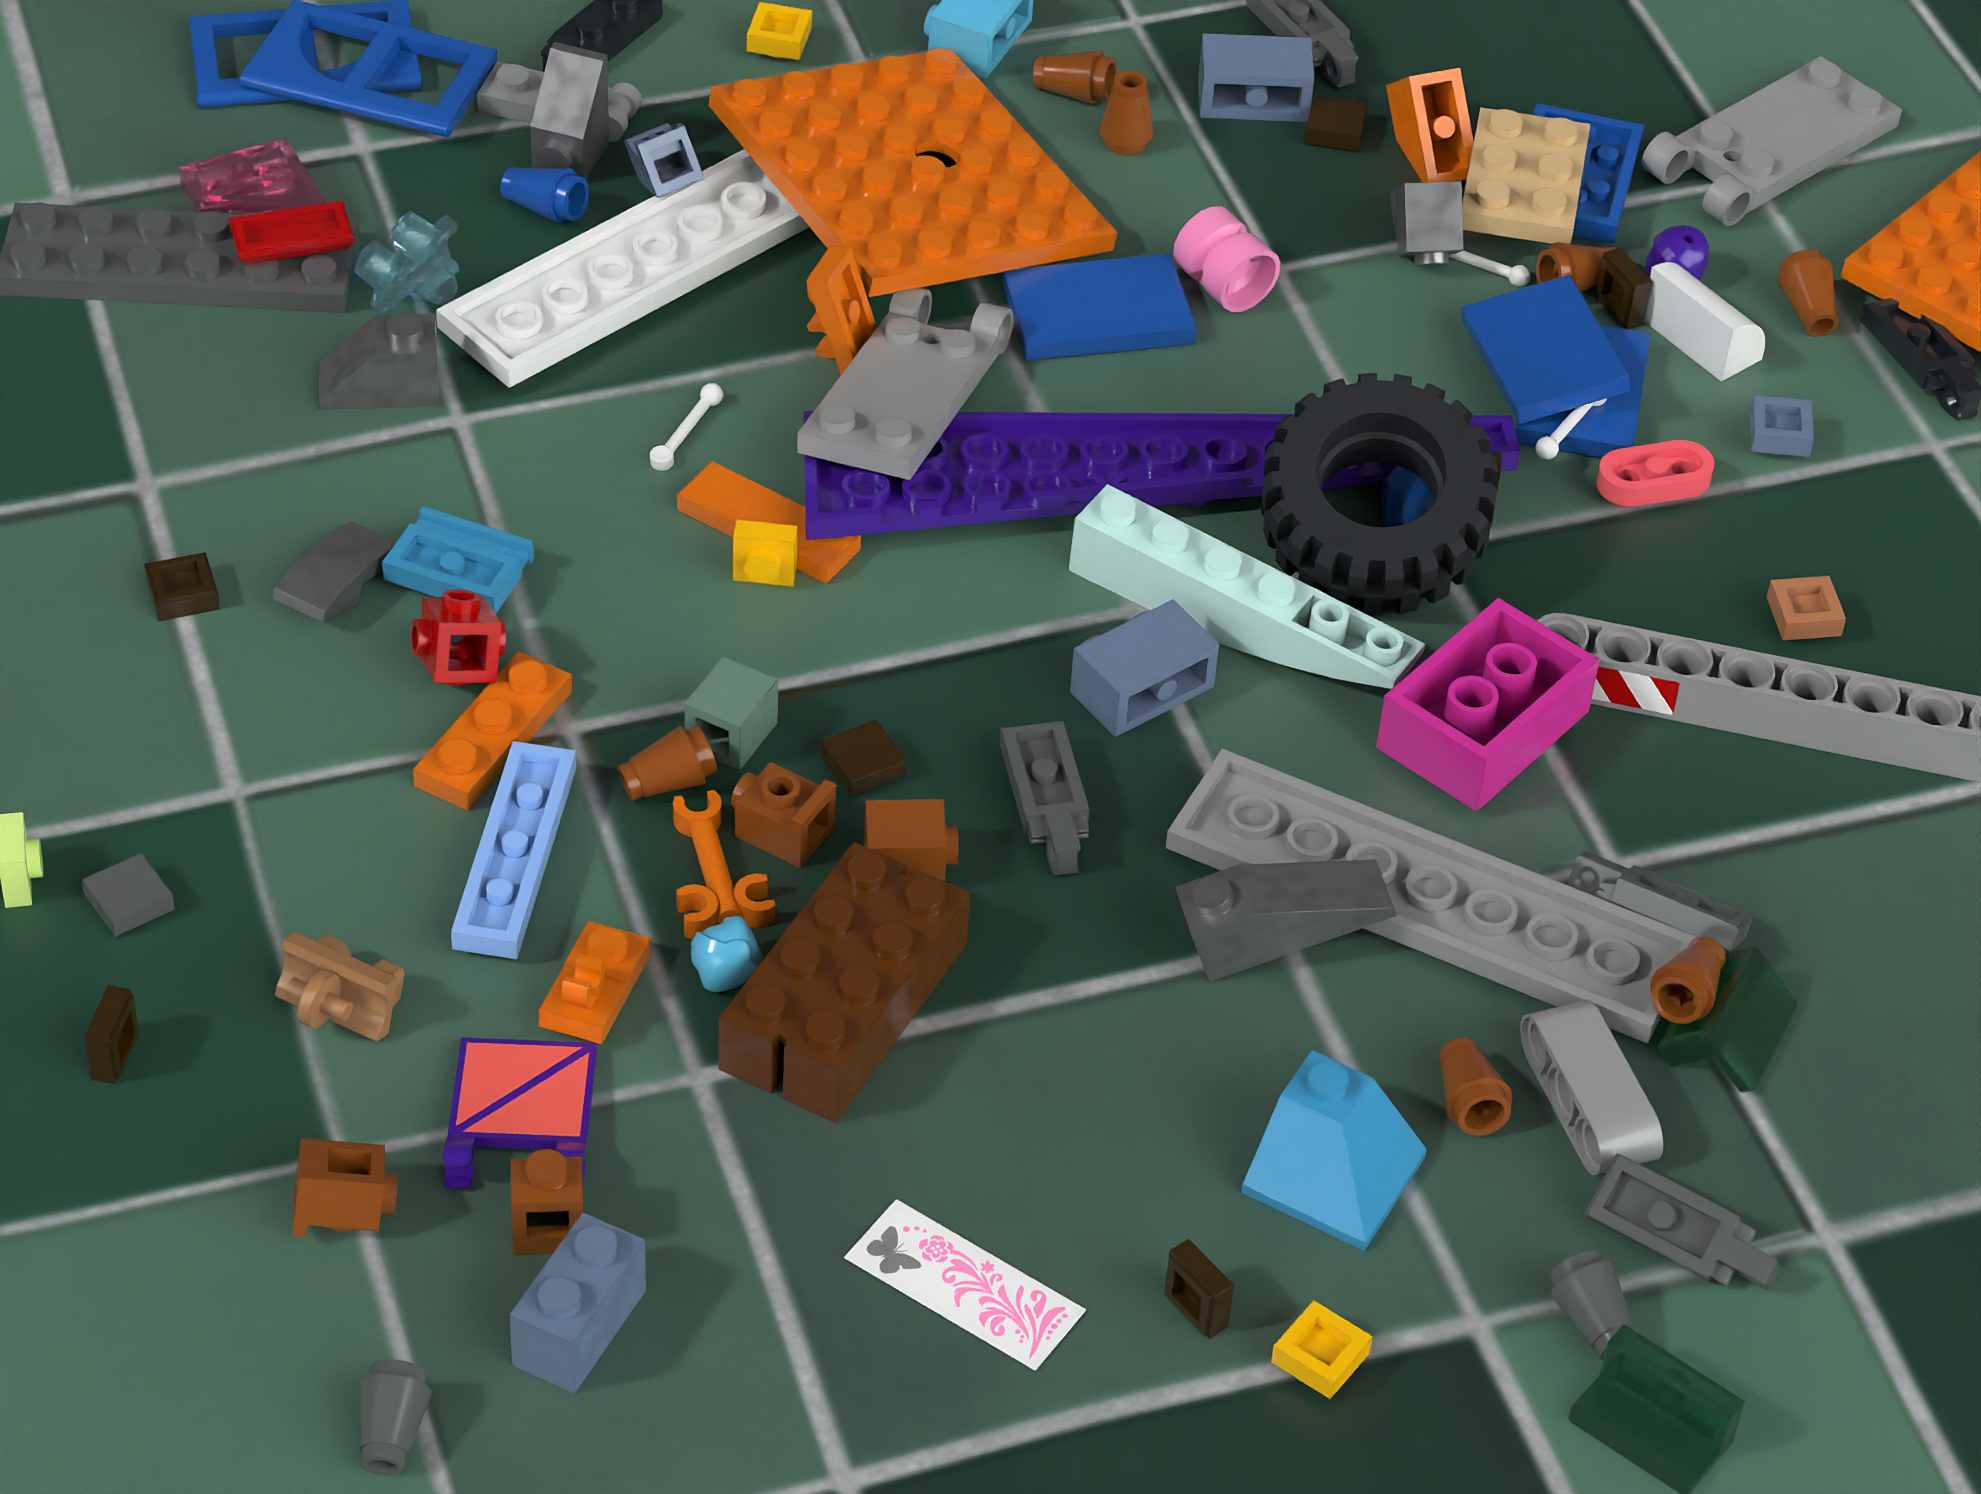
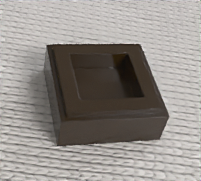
(1335, 123)
(1623, 288)
(182, 586)
(863, 758)
(111, 1034)
(1198, 1289)

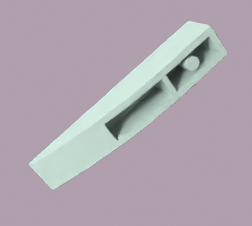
(1233, 594)

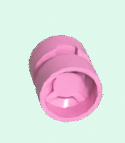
(1226, 259)

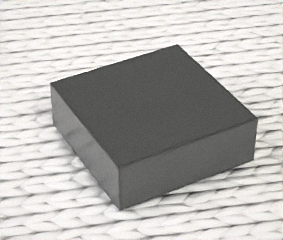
(128, 894)

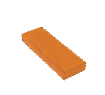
(723, 496)

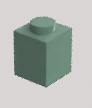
(734, 710)

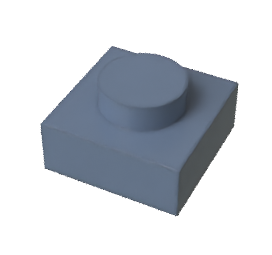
(1781, 426)

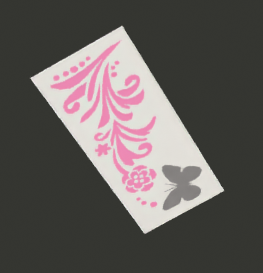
(965, 1284)

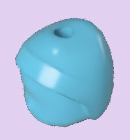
(725, 954)

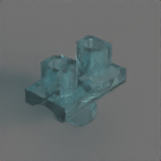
(418, 270)

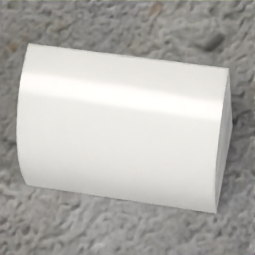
(1701, 322)

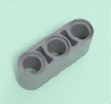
(1590, 1086)

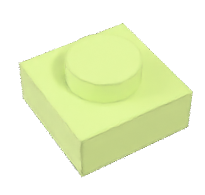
(19, 860)

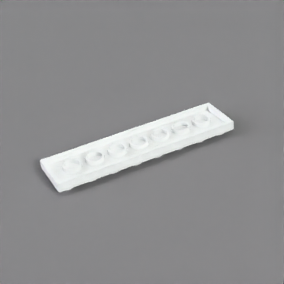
(620, 270)

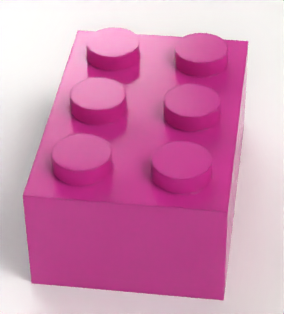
(1487, 704)

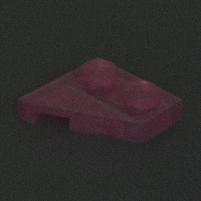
(250, 181)

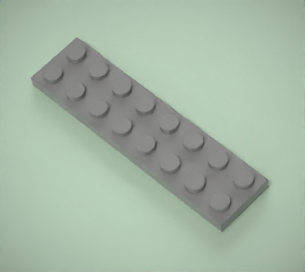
(1444, 893)

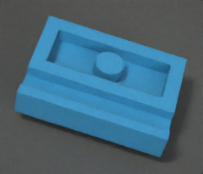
(457, 554)

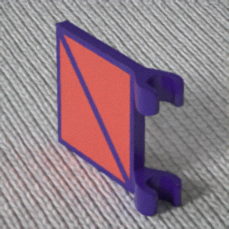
(518, 1099)

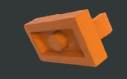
(840, 306)
(594, 982)

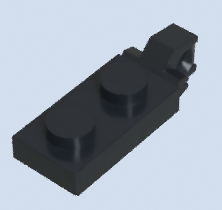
(606, 26)
(1927, 355)

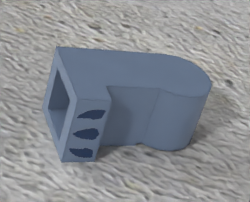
(664, 159)

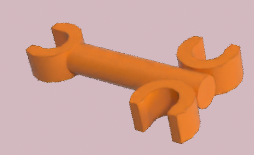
(719, 897)

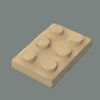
(1524, 176)

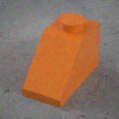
(1433, 124)

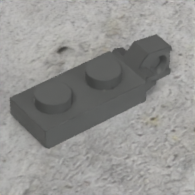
(1312, 20)
(1047, 790)
(1661, 899)
(1678, 1225)

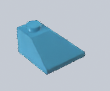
(1334, 1152)

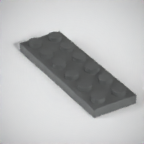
(161, 260)

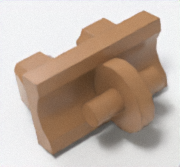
(337, 987)

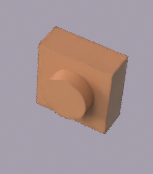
(1806, 608)

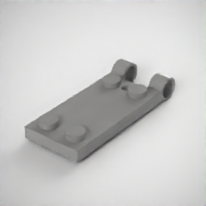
(1774, 138)
(904, 387)

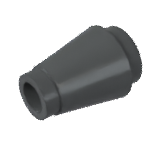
(1590, 1297)
(390, 1414)

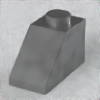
(571, 111)
(1428, 221)
(383, 365)

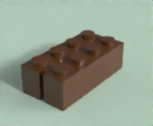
(844, 981)

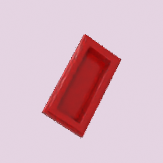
(291, 232)

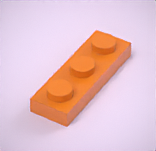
(479, 741)

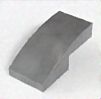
(333, 570)

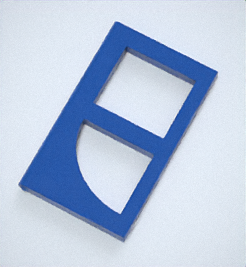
(284, 71)
(400, 75)

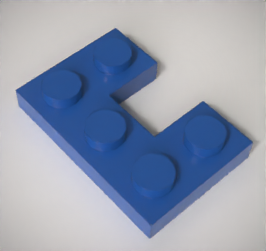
(1606, 171)

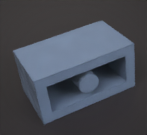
(1255, 77)
(1143, 667)
(578, 1302)

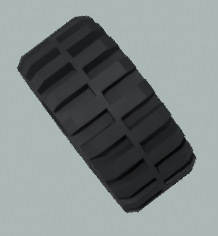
(1392, 426)

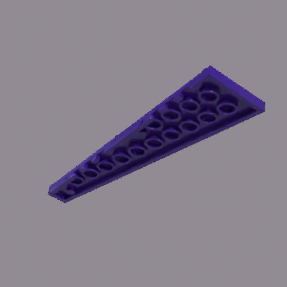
(1059, 462)

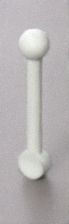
(1518, 275)
(1548, 446)
(662, 456)

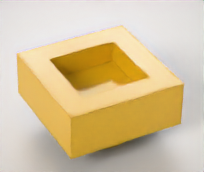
(779, 31)
(765, 553)
(1321, 1349)

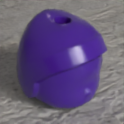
(1682, 246)

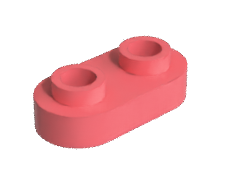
(1655, 473)

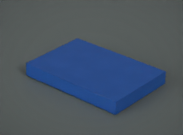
(1098, 306)
(1545, 349)
(1606, 425)

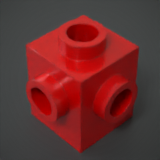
(458, 638)

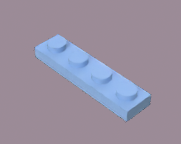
(514, 850)

